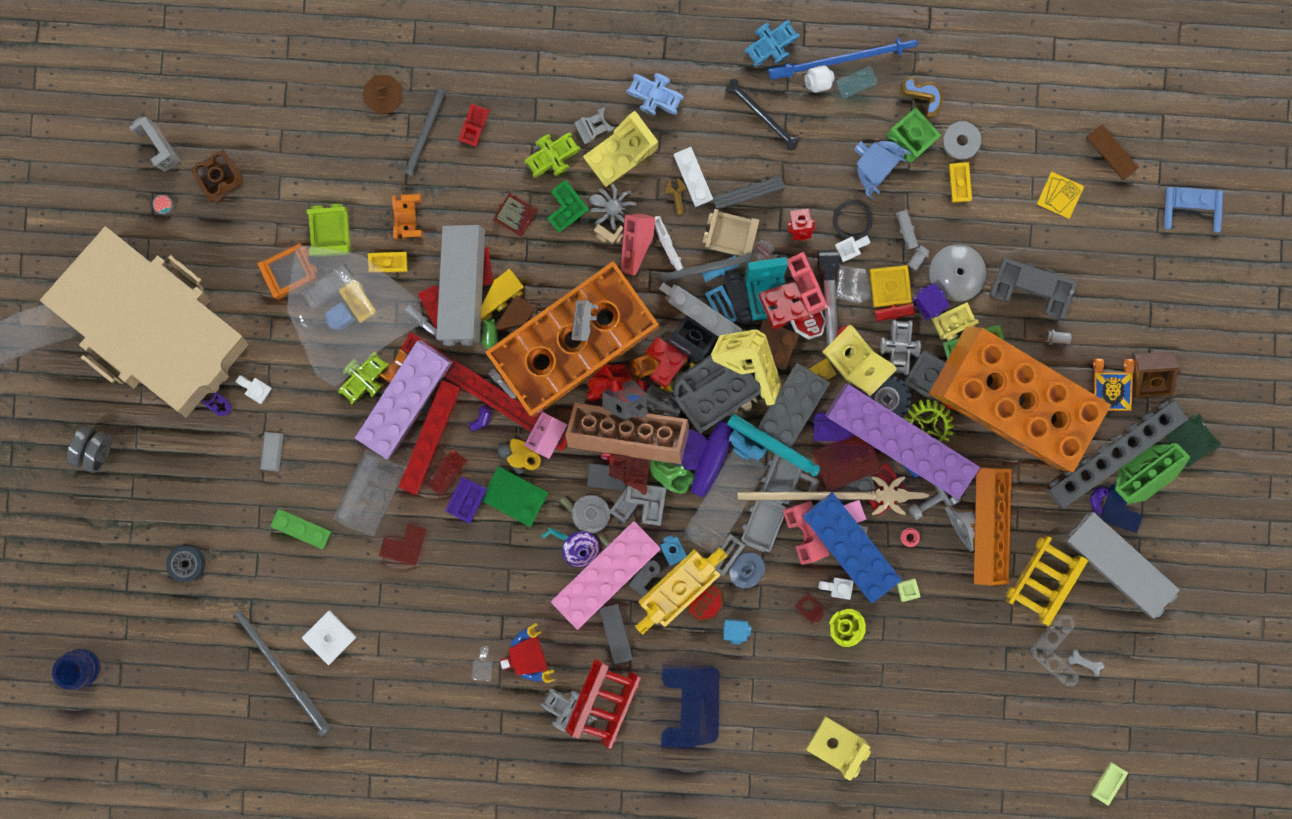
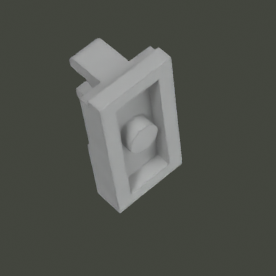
(581, 324)

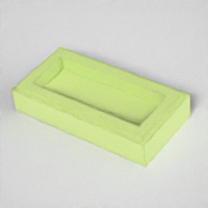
(1109, 783)

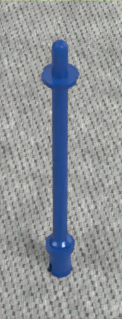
(788, 69)

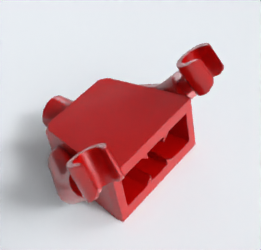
(610, 377)

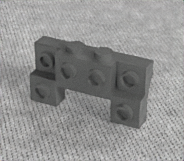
(1036, 282)

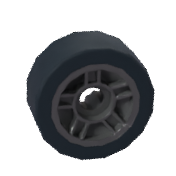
(180, 572)

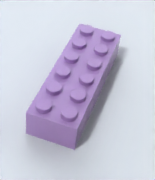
(403, 399)

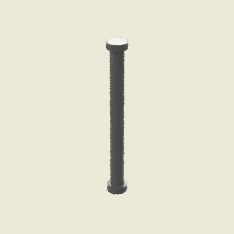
(425, 131)
(705, 268)

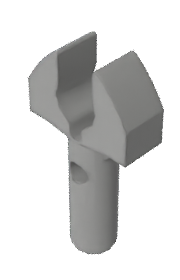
(500, 380)

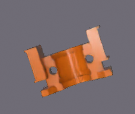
(406, 216)

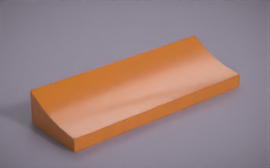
(992, 526)

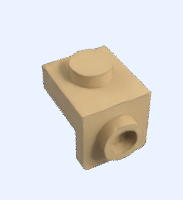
(604, 235)

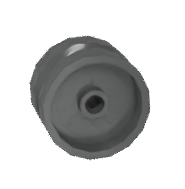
(89, 449)

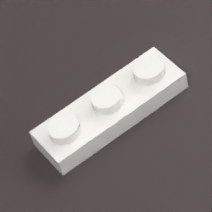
(693, 177)

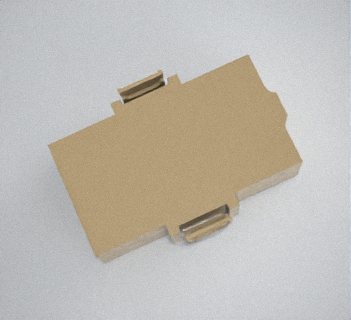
(145, 322)

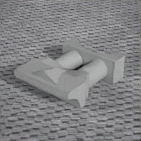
(586, 128)

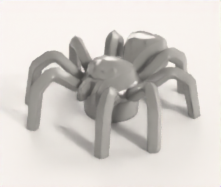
(612, 207)

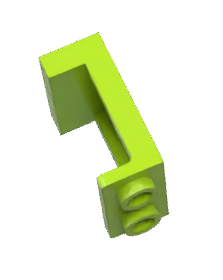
(329, 227)

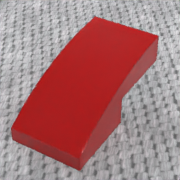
(474, 125)

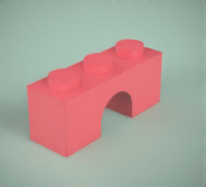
(807, 283)
(812, 546)

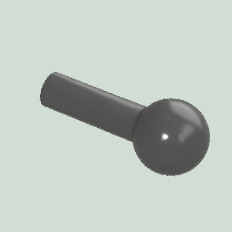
(505, 451)

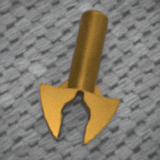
(677, 195)

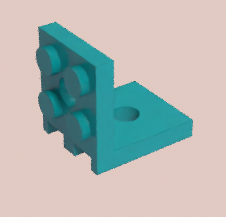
(762, 277)

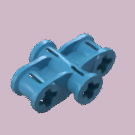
(772, 43)

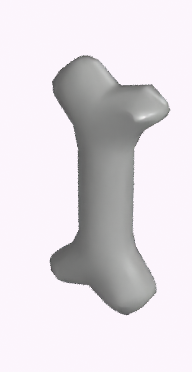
(1094, 666)

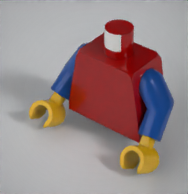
(527, 656)

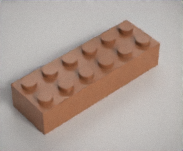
(646, 437)

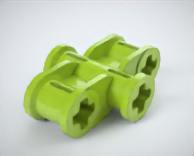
(546, 158)
(359, 384)

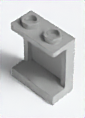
(167, 157)

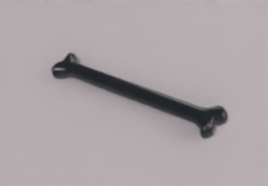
(790, 141)

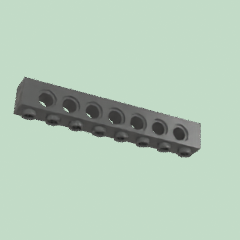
(1174, 418)

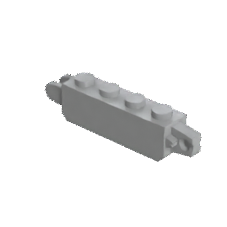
(698, 310)

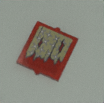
(515, 215)

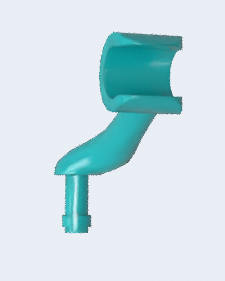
(556, 533)

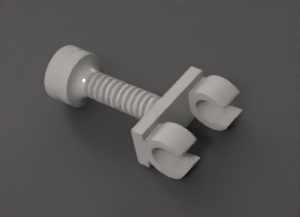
(916, 511)

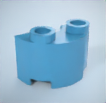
(746, 447)

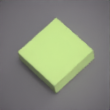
(908, 590)

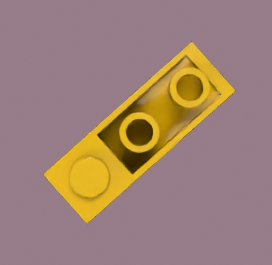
(501, 291)

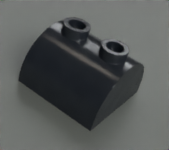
(692, 339)

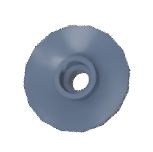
(742, 566)

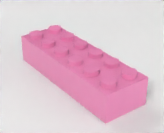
(605, 575)

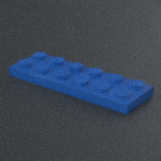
(851, 547)

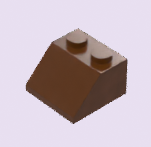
(516, 315)
(1154, 374)

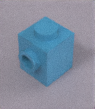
(672, 549)
(736, 630)

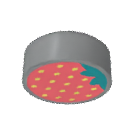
(163, 204)

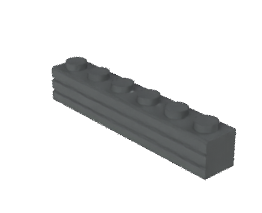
(752, 191)

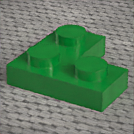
(571, 208)

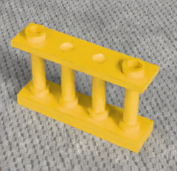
(1057, 596)

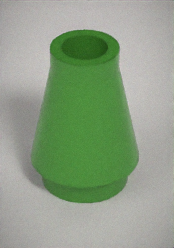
(490, 334)

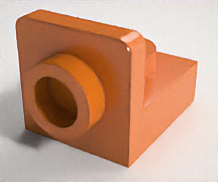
(643, 366)

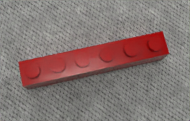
(430, 437)

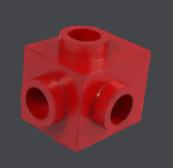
(801, 224)

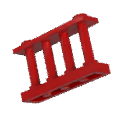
(585, 701)

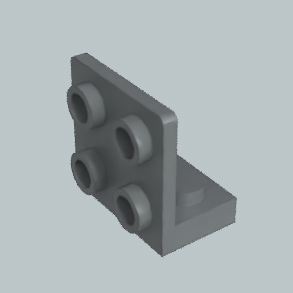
(661, 402)

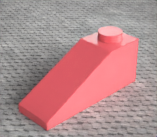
(636, 240)

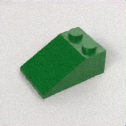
(515, 496)

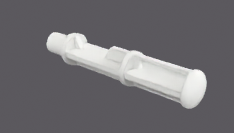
(667, 243)

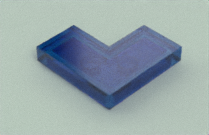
(1116, 514)

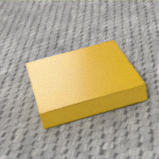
(890, 286)

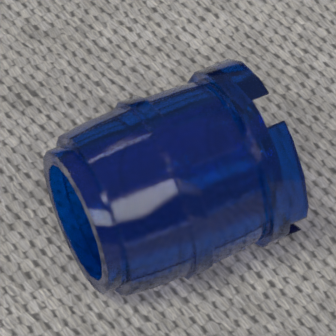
(65, 672)

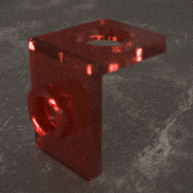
(816, 613)

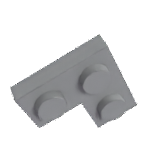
(652, 503)

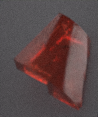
(630, 470)

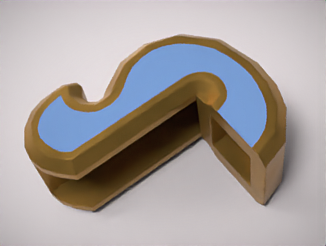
(924, 91)

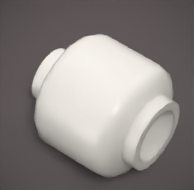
(819, 79)

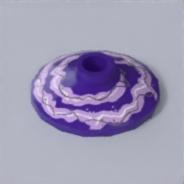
(577, 542)

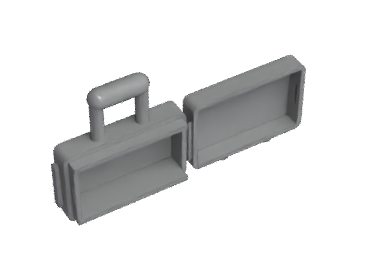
(768, 514)

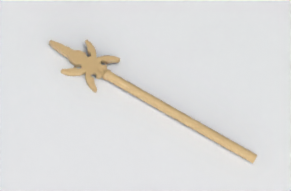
(887, 495)

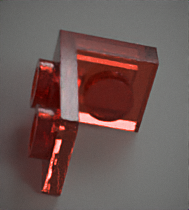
(446, 472)

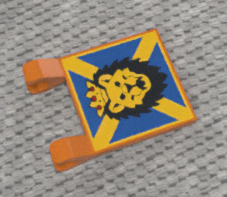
(1114, 386)

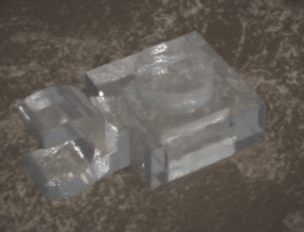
(482, 668)

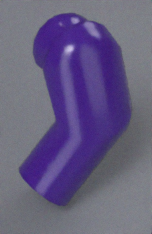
(483, 418)
(1096, 497)

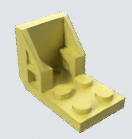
(622, 150)
(734, 349)

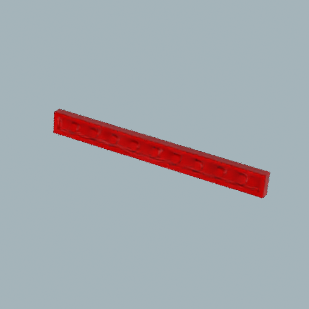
(485, 391)

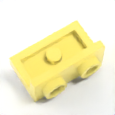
(954, 321)

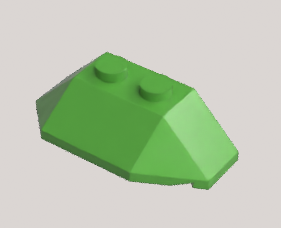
(1150, 472)

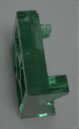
(1193, 438)

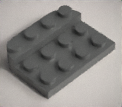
(713, 392)

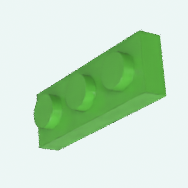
(301, 529)

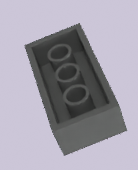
(793, 404)

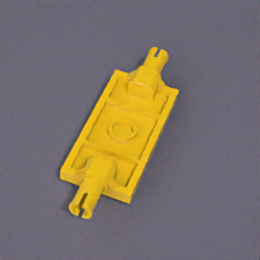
(679, 588)

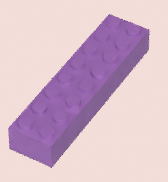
(902, 441)

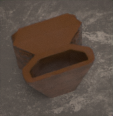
(217, 176)

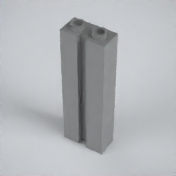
(460, 285)
(1122, 565)

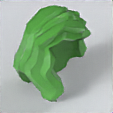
(671, 476)

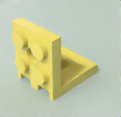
(859, 362)
(846, 755)

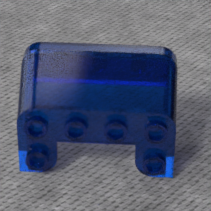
(698, 705)

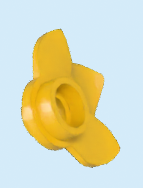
(521, 454)

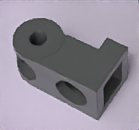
(644, 575)

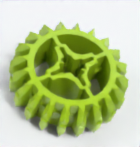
(940, 435)

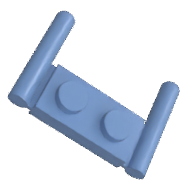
(1193, 199)

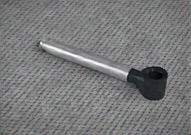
(829, 263)

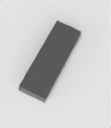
(616, 633)

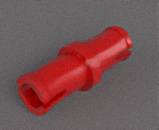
(894, 312)

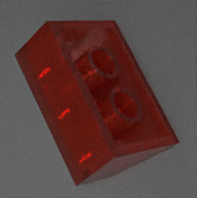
(845, 462)

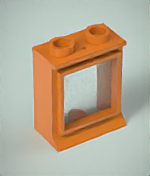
(278, 271)

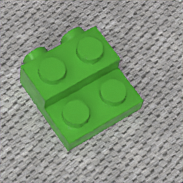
(913, 134)

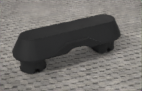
(738, 297)

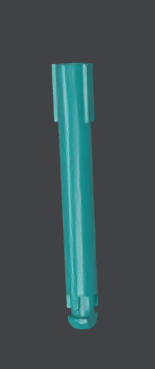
(773, 445)

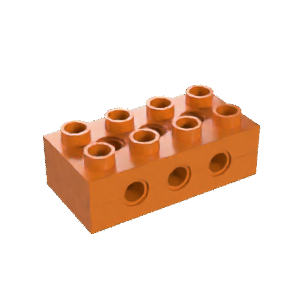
(548, 335)
(997, 407)

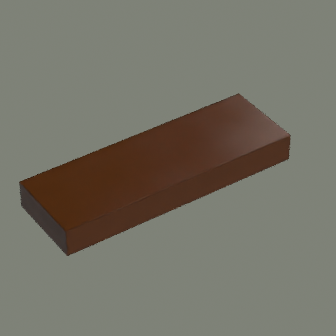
(1112, 152)

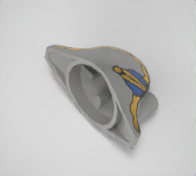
(964, 525)

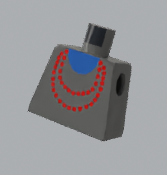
(626, 403)

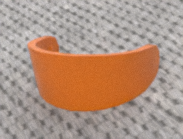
(389, 374)

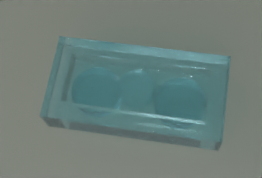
(856, 82)

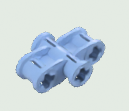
(648, 91)

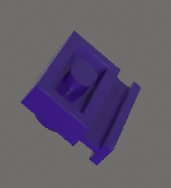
(828, 430)
(466, 500)

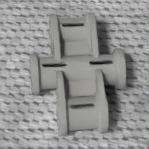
(900, 339)
(563, 707)

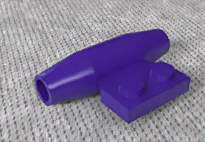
(706, 456)

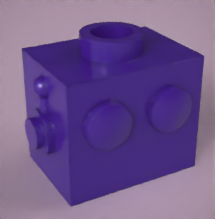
(930, 301)

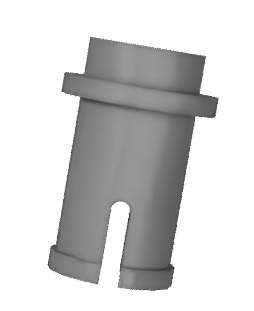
(917, 259)
(1058, 337)

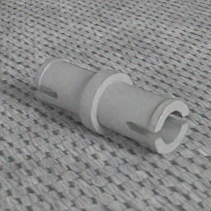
(907, 229)

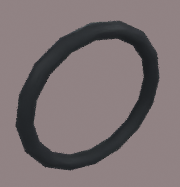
(852, 203)

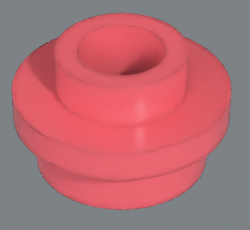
(916, 537)

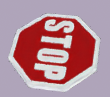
(810, 327)

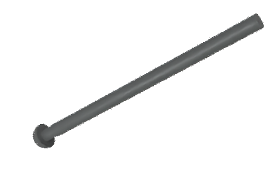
(301, 697)

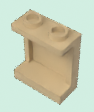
(730, 233)

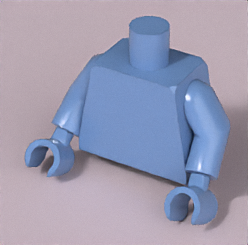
(877, 163)

